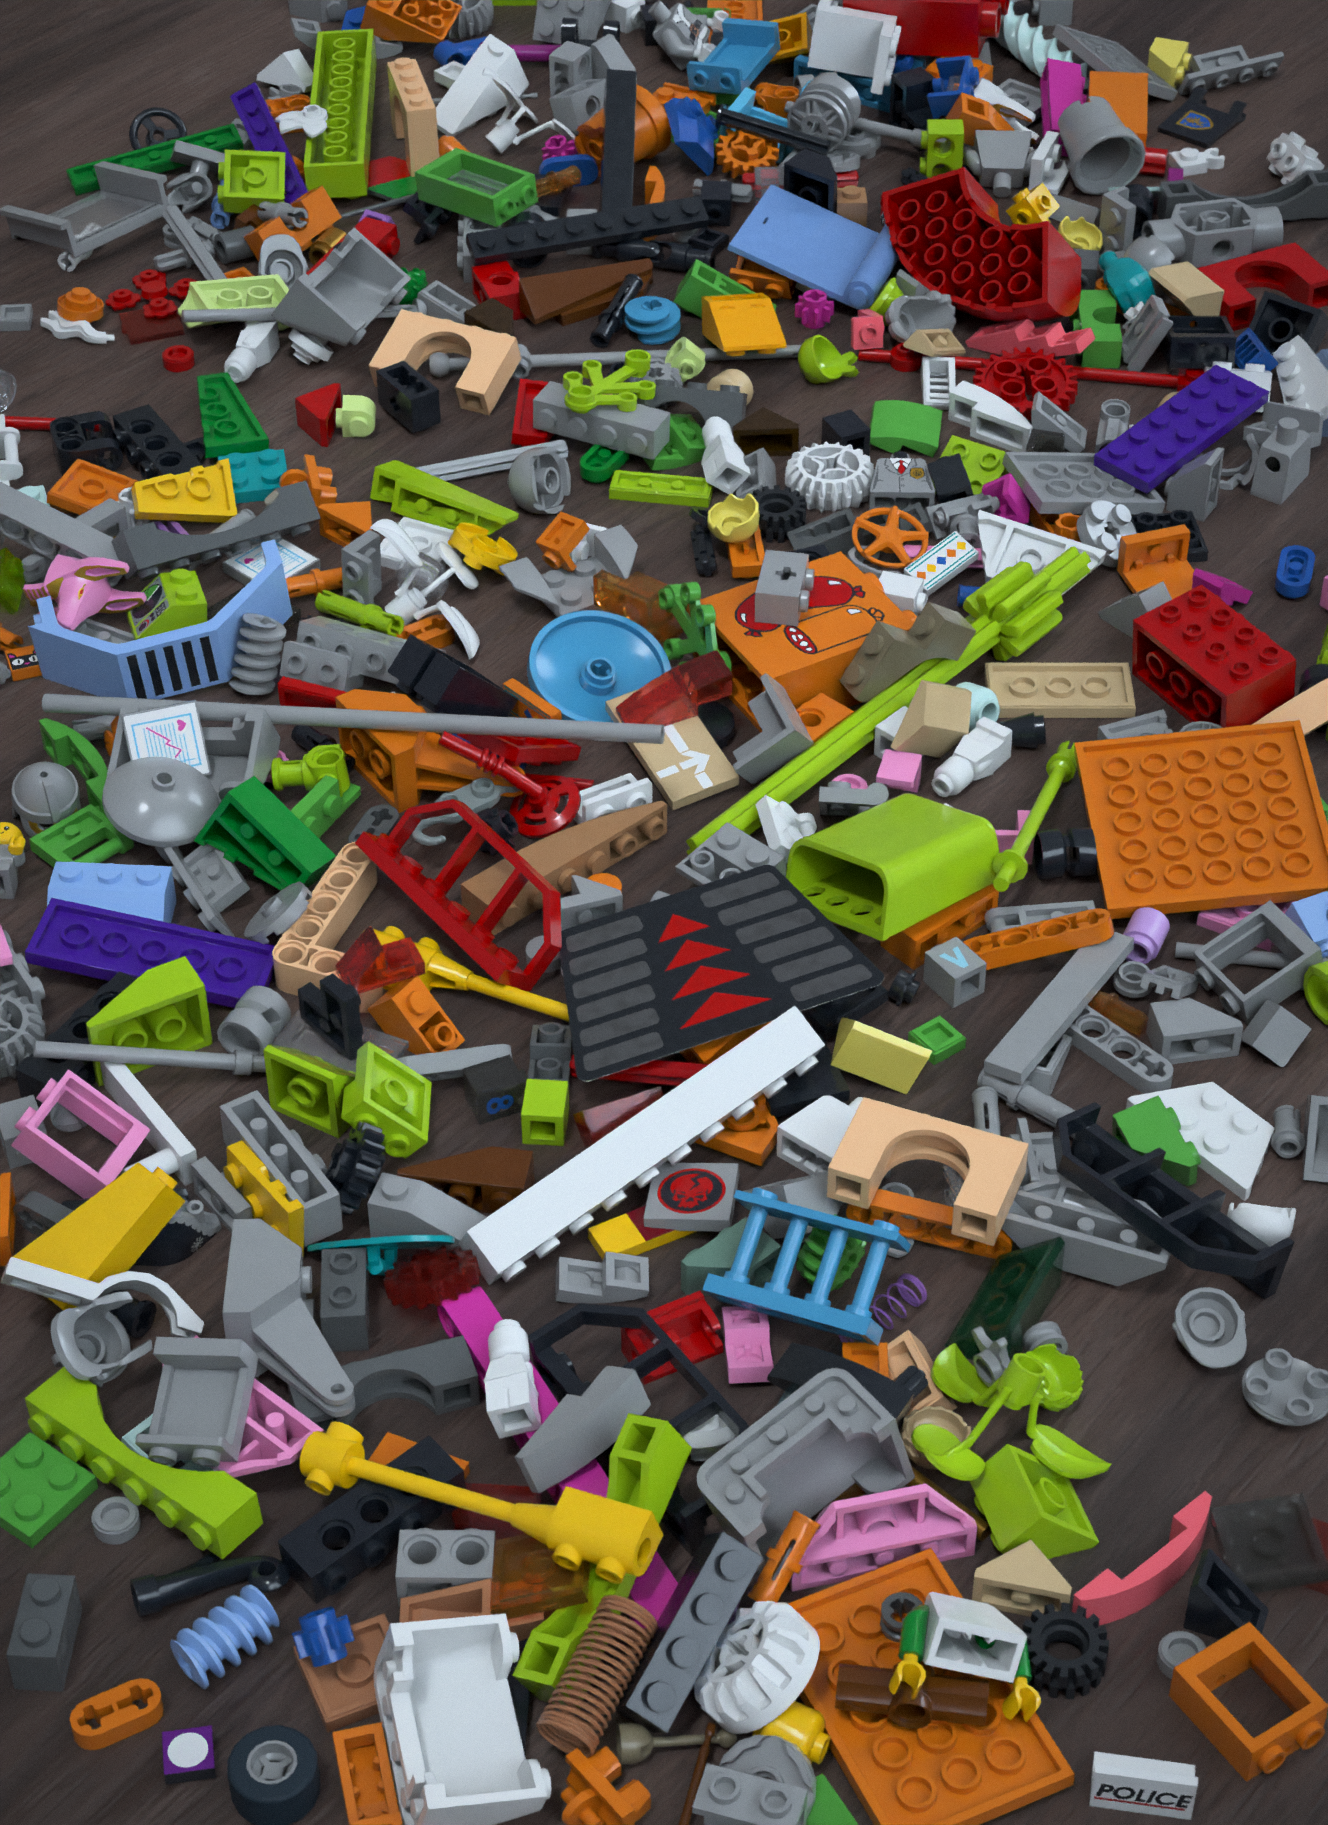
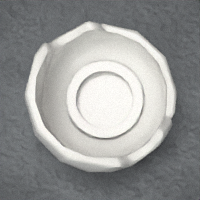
(1264, 1222)

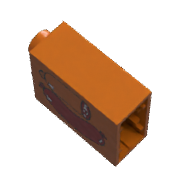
(818, 650)

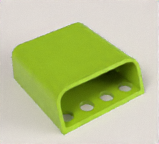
(895, 863)

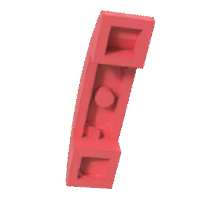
(1116, 1598)

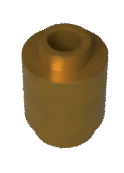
(325, 243)

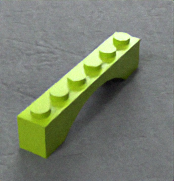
(641, 1474)
(204, 1505)

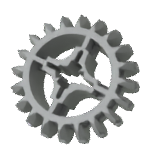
(472, 19)
(19, 1029)

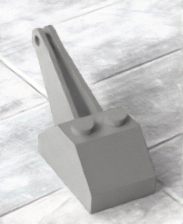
(272, 1315)

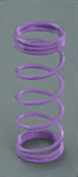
(905, 1295)

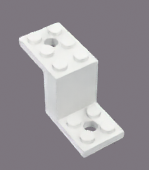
(855, 43)

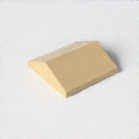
(934, 720)

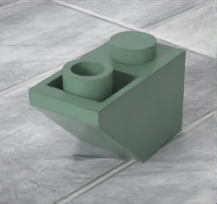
(719, 1255)

